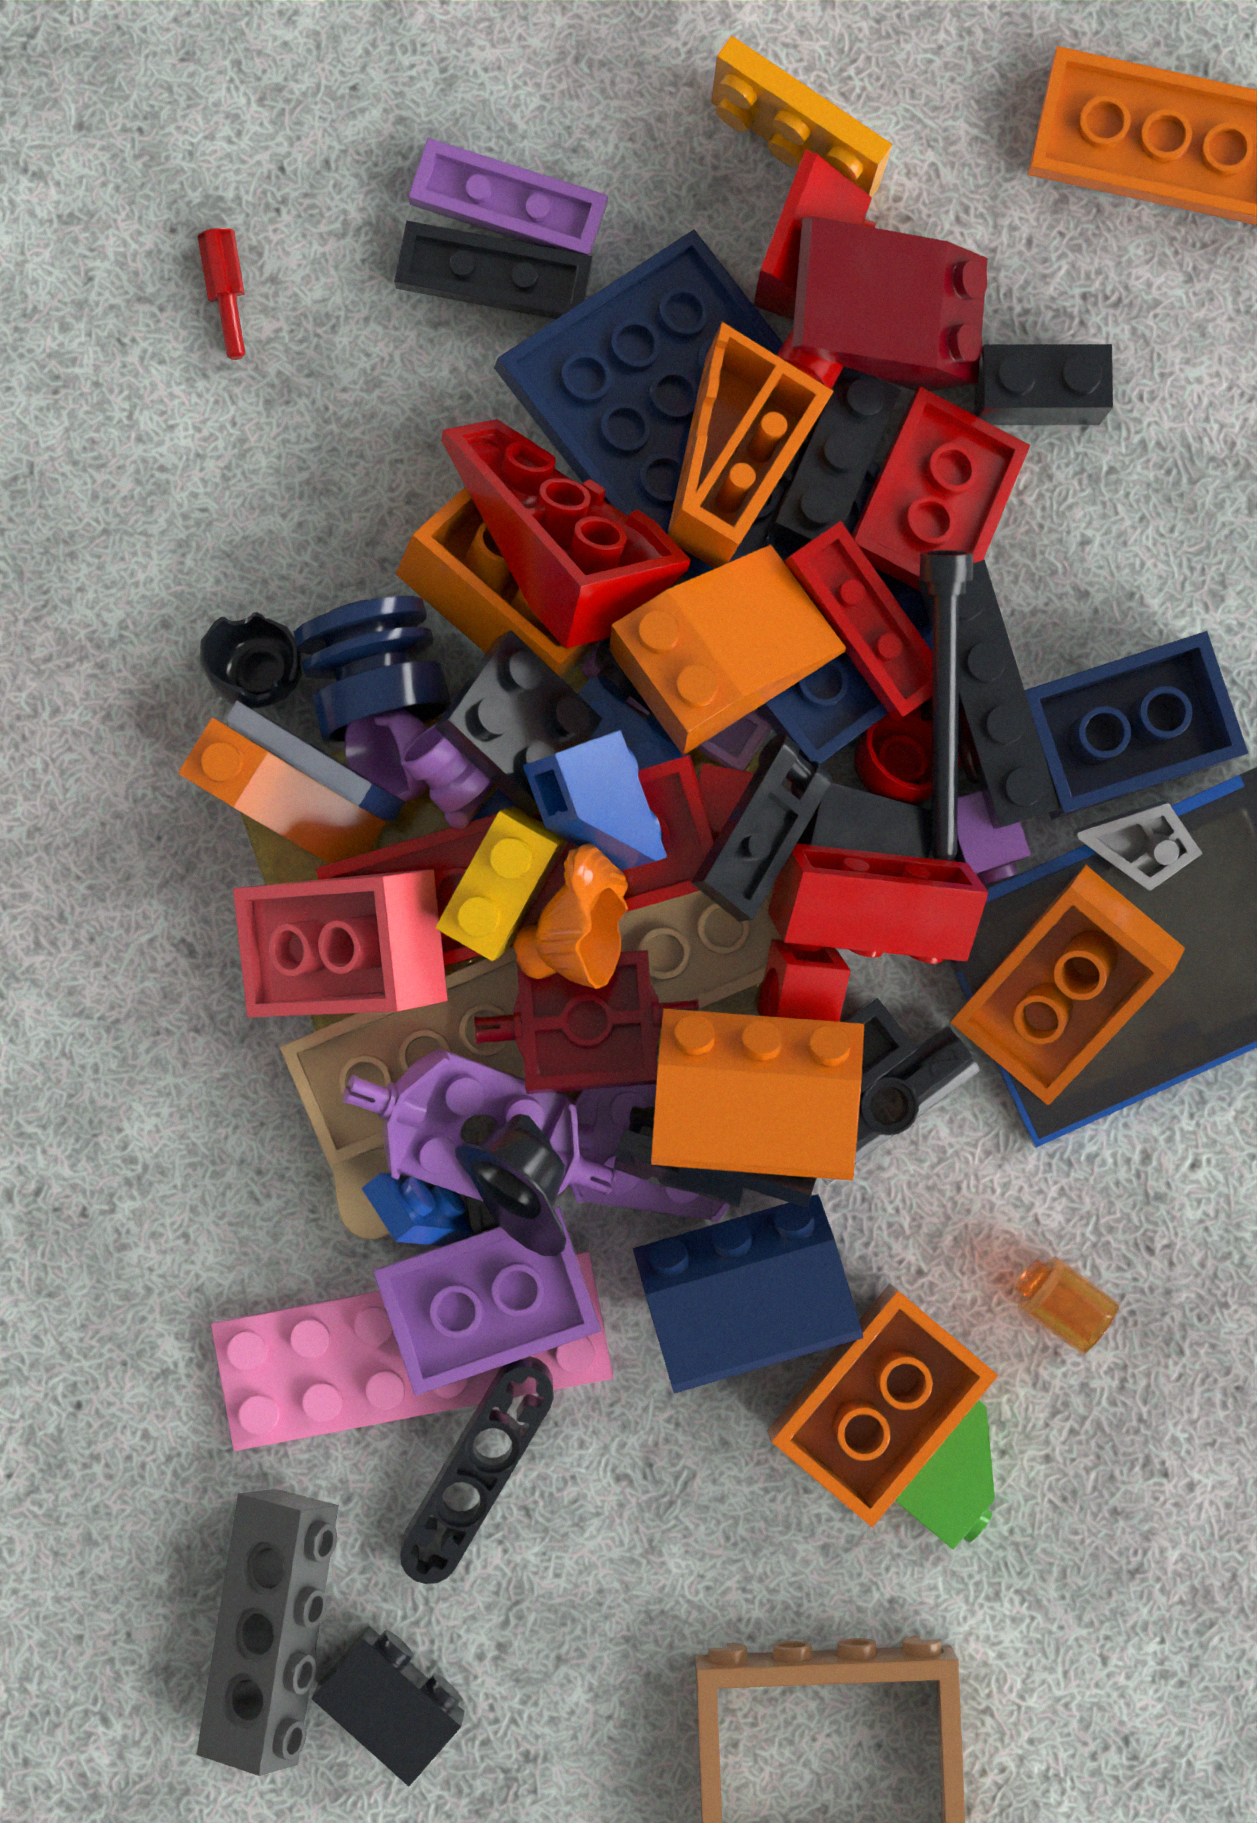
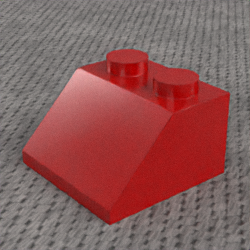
(816, 192)

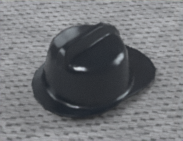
(519, 1182)

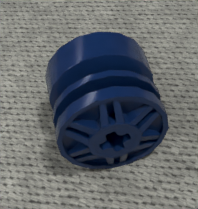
(368, 654)

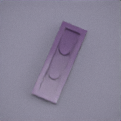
(507, 199)

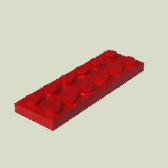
(670, 794)

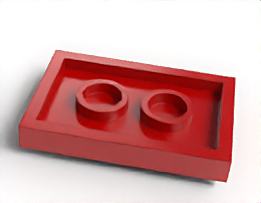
(937, 487)

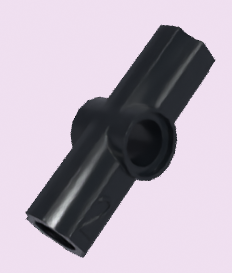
(921, 1081)

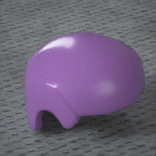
(376, 750)

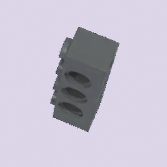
(249, 1660)

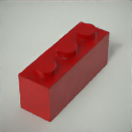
(877, 903)

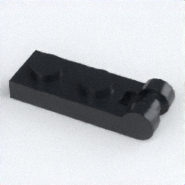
(762, 829)

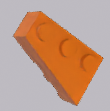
(740, 442)

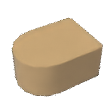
(352, 1203)

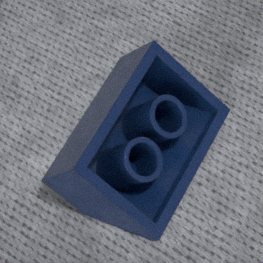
(747, 1293)

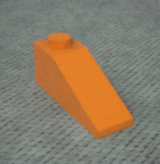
(279, 795)

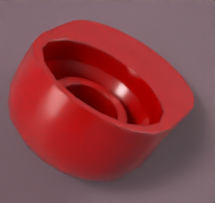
(897, 758)

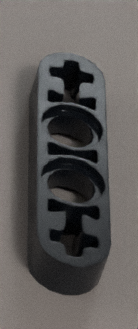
(482, 1472)

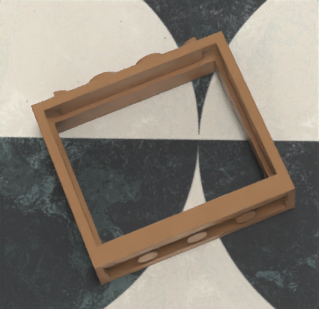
(854, 1662)

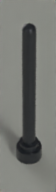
(945, 579)

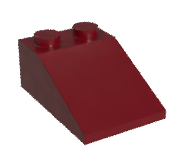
(890, 304)

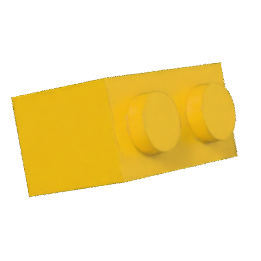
(501, 883)

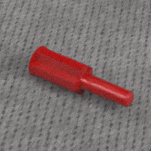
(224, 283)

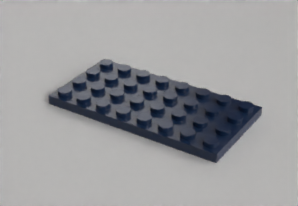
(618, 403)

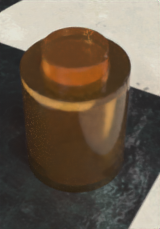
(1066, 1303)

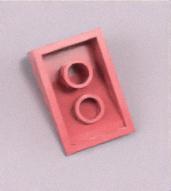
(341, 945)

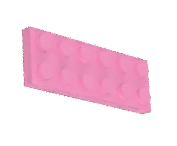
(342, 1369)

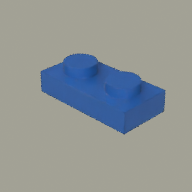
(418, 1210)

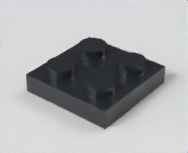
(514, 715)

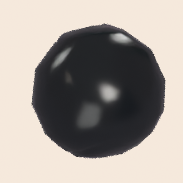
(251, 660)

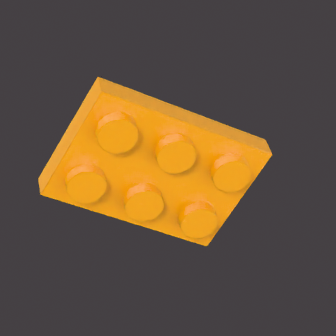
(794, 117)

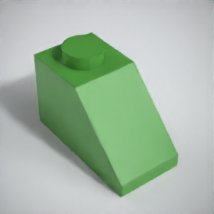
(956, 1483)

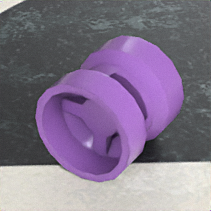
(445, 769)

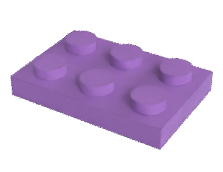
(483, 1306)

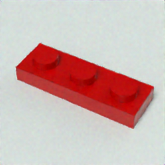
(865, 619)

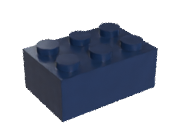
(1135, 723)

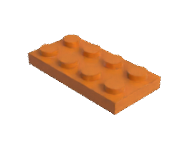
(1148, 135)

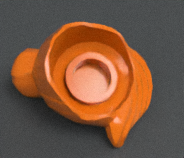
(579, 924)

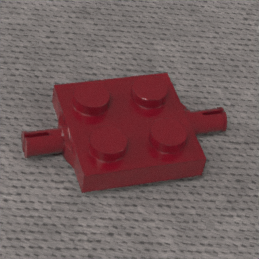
(583, 1034)

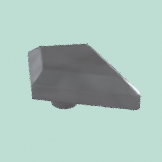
(1143, 843)

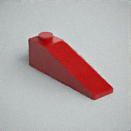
(562, 541)

